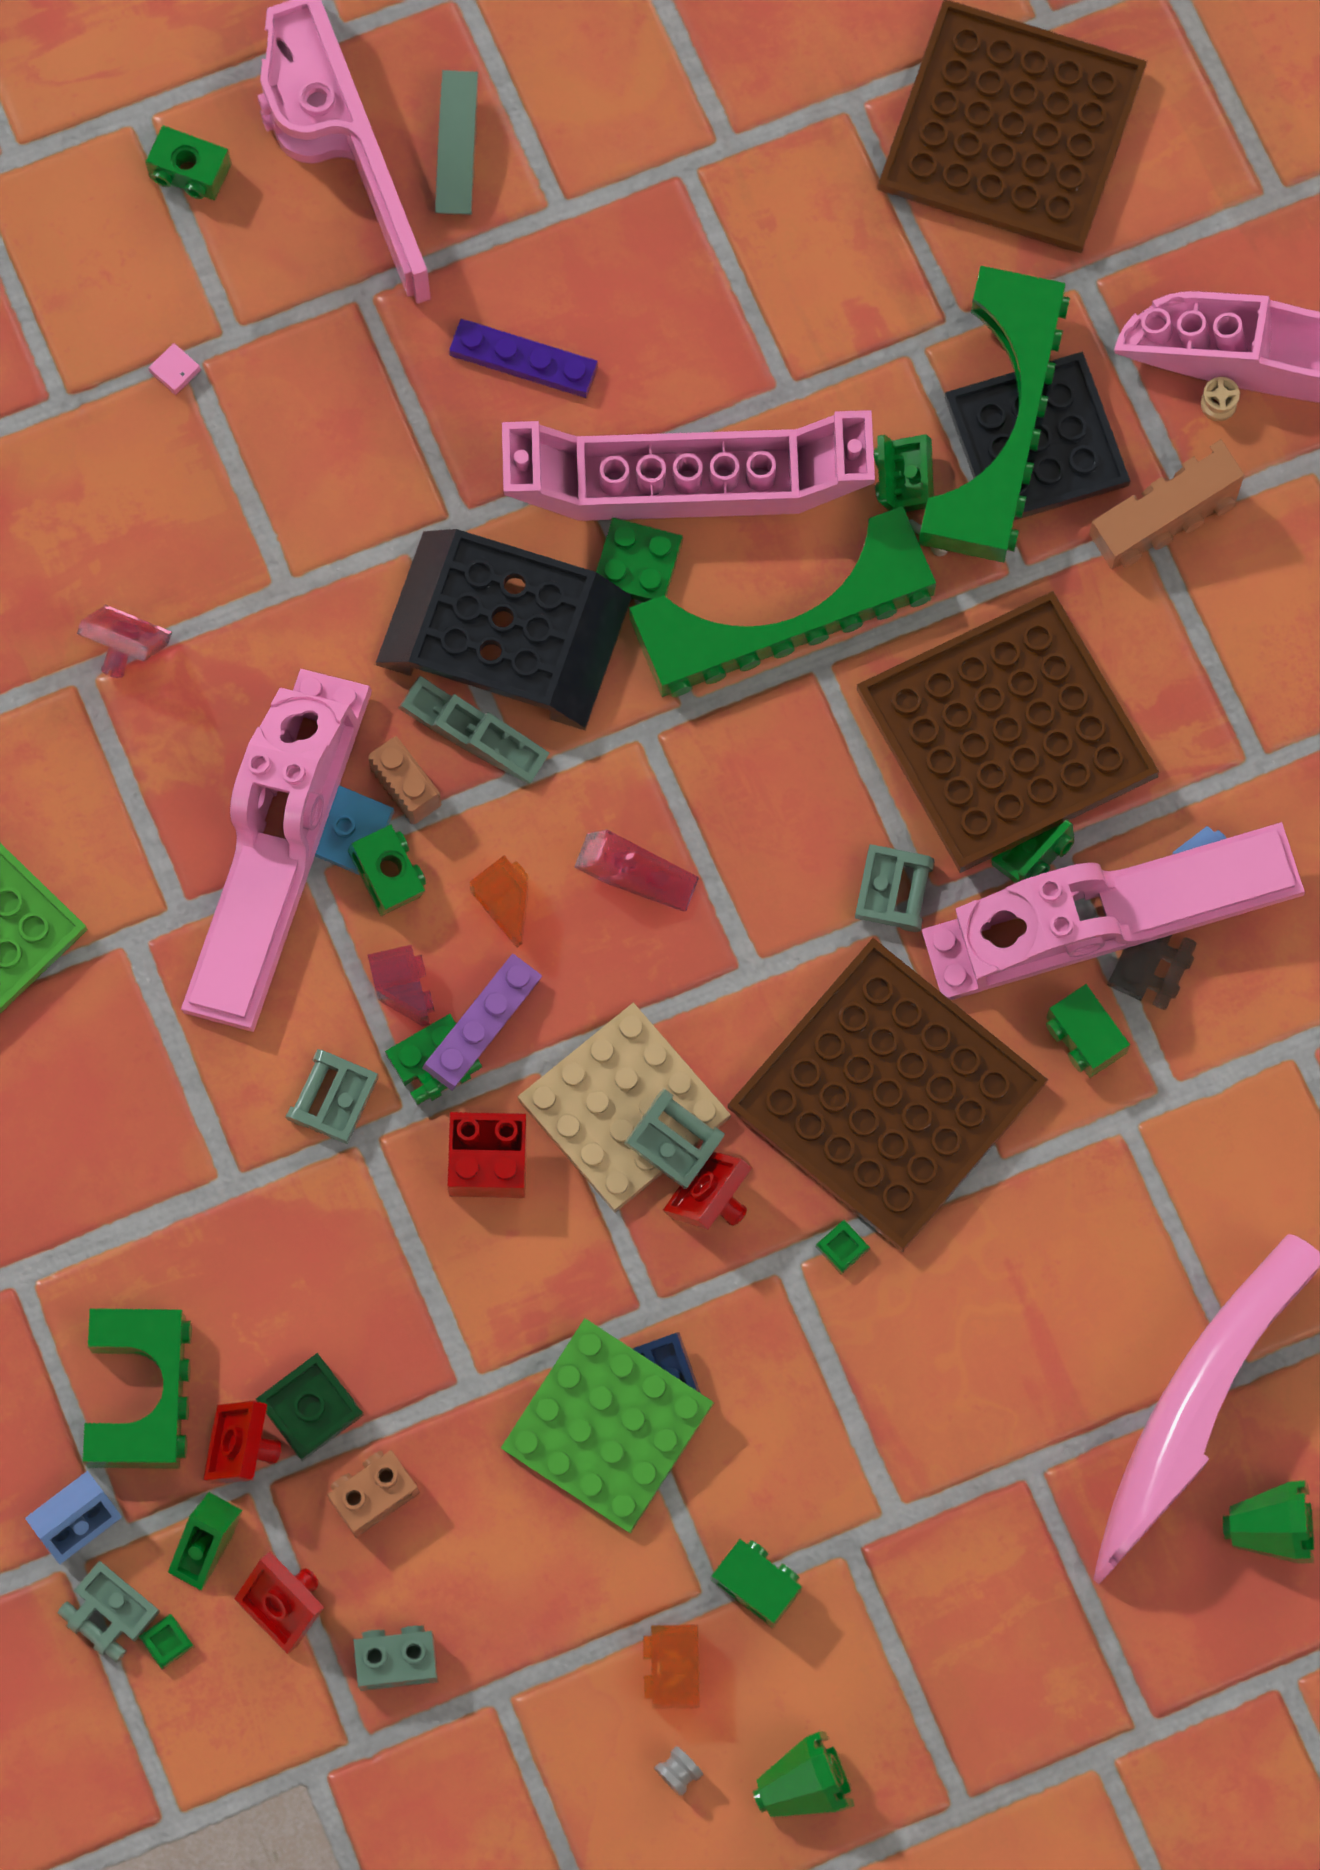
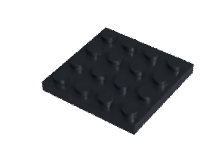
(1075, 445)

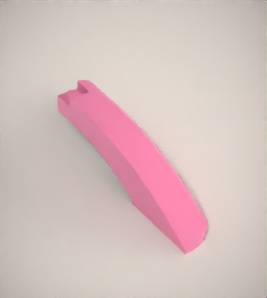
(1233, 336)
(1180, 1425)

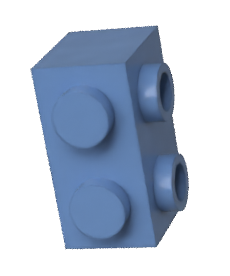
(73, 1517)

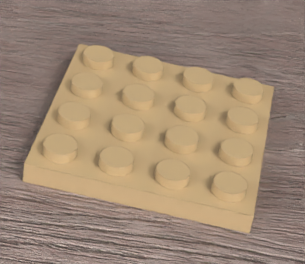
(602, 1094)

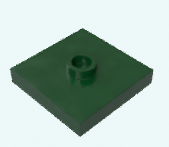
(310, 1407)

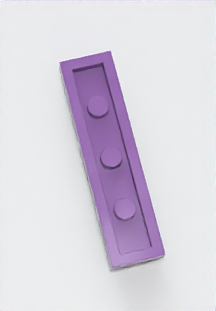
(482, 1022)

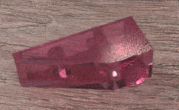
(635, 870)

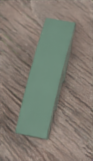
(456, 142)
(473, 730)

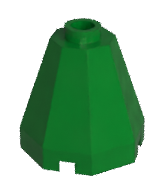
(1274, 1523)
(805, 1781)

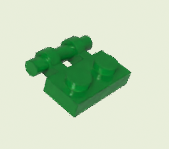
(412, 1053)

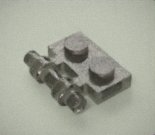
(1138, 964)

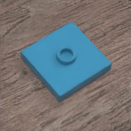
(348, 821)

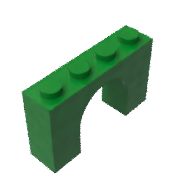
(157, 1437)

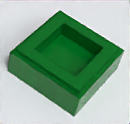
(842, 1247)
(166, 1641)

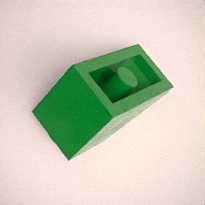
(204, 1540)

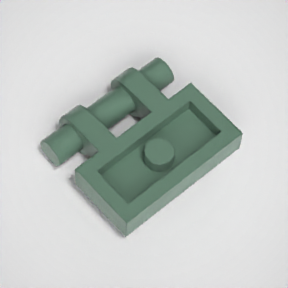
(115, 1601)

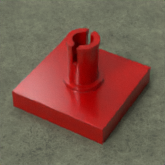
(711, 1193)
(239, 1443)
(280, 1601)

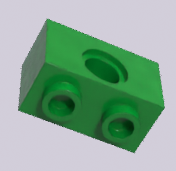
(175, 148)
(386, 891)

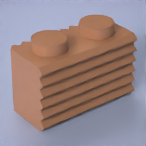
(404, 780)

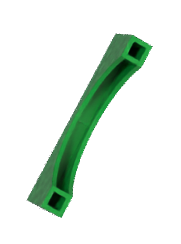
(982, 512)
(693, 650)

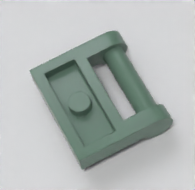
(882, 883)
(343, 1101)
(668, 1149)

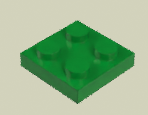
(639, 559)

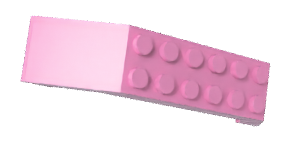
(688, 471)

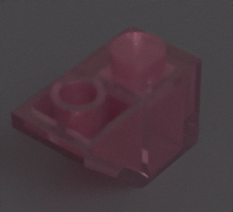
(398, 983)

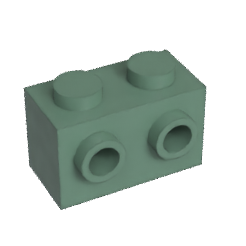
(395, 1659)

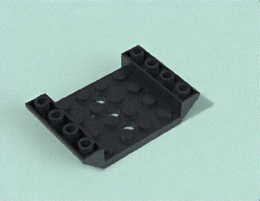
(550, 651)

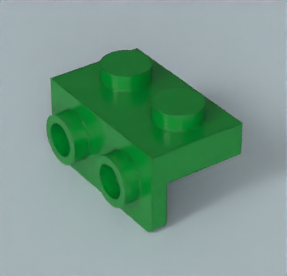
(904, 472)
(1035, 854)

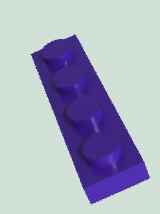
(523, 358)

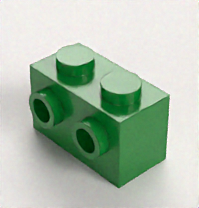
(1086, 1031)
(757, 1581)

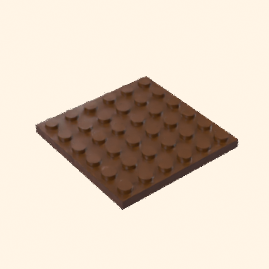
(1012, 125)
(1007, 731)
(887, 1094)

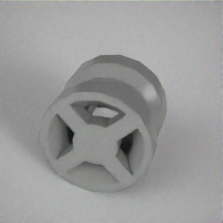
(678, 1771)

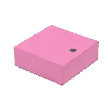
(174, 369)

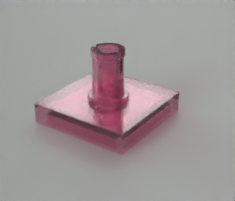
(124, 637)

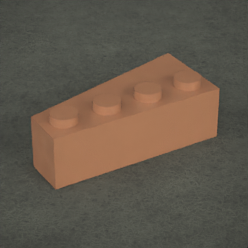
(1168, 507)

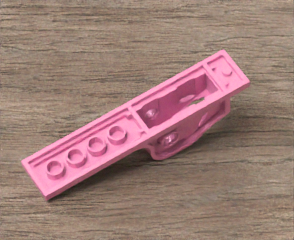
(321, 117)
(267, 869)
(1137, 906)

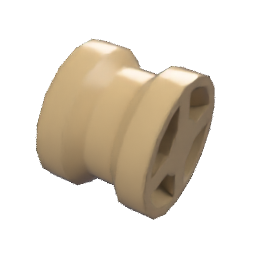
(1222, 390)

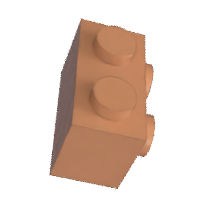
(372, 1492)

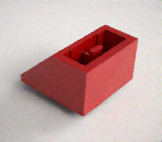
(487, 1155)

